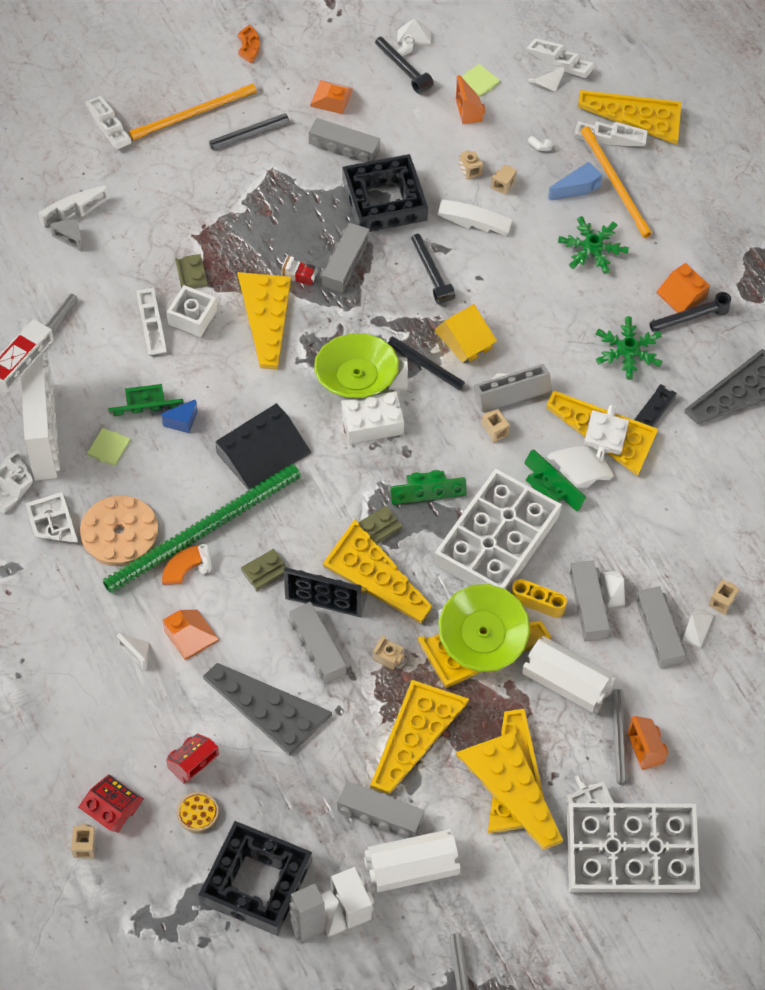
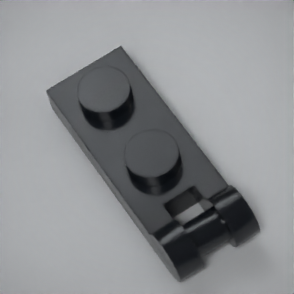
(656, 406)

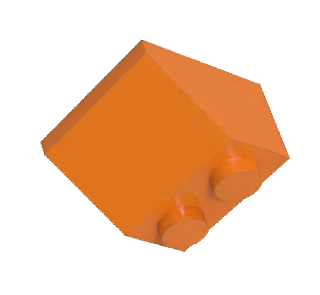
(683, 289)
(646, 742)

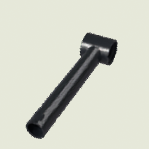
(419, 82)
(441, 292)
(695, 312)

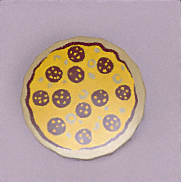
(197, 812)

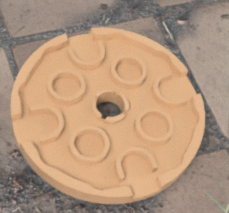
(107, 515)

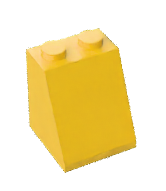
(466, 334)

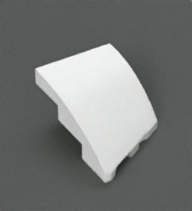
(581, 466)
(13, 481)
(51, 518)

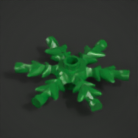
(593, 245)
(629, 348)

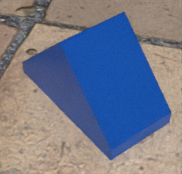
(180, 417)

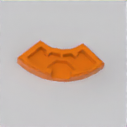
(250, 44)
(180, 565)

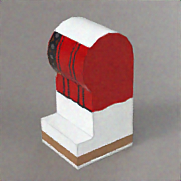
(299, 271)

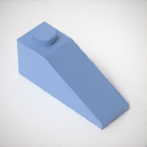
(577, 183)

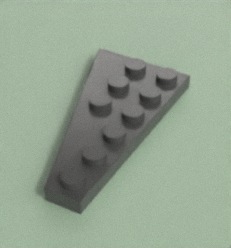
(736, 391)
(275, 712)

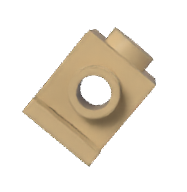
(468, 161)
(503, 179)
(495, 425)
(723, 596)
(388, 659)
(83, 849)

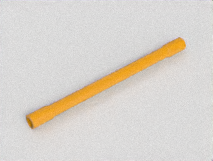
(240, 93)
(641, 224)

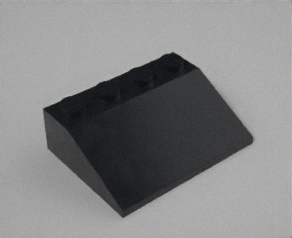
(262, 447)
(324, 592)

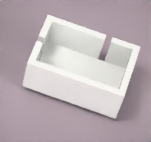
(372, 417)

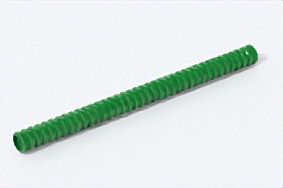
(201, 528)

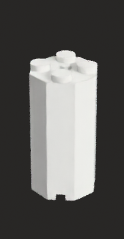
(569, 674)
(412, 861)

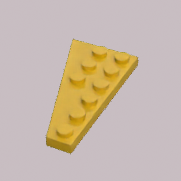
(656, 116)
(266, 311)
(577, 415)
(366, 564)
(452, 672)
(515, 722)
(419, 724)
(510, 781)

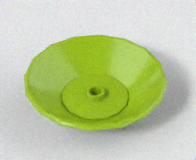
(356, 365)
(488, 609)

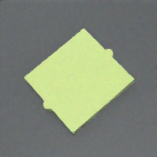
(480, 79)
(108, 446)

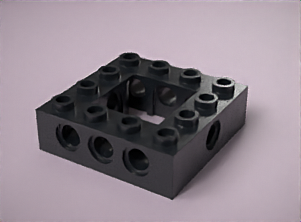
(381, 173)
(247, 841)

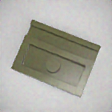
(191, 271)
(380, 525)
(264, 569)

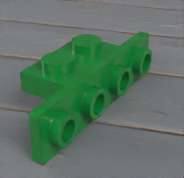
(145, 397)
(551, 482)
(427, 487)

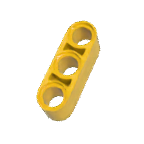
(548, 597)

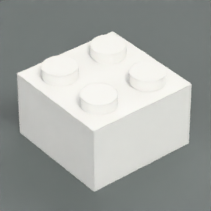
(192, 311)
(352, 896)

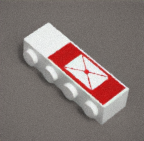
(23, 352)

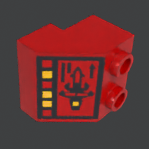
(192, 757)
(111, 803)

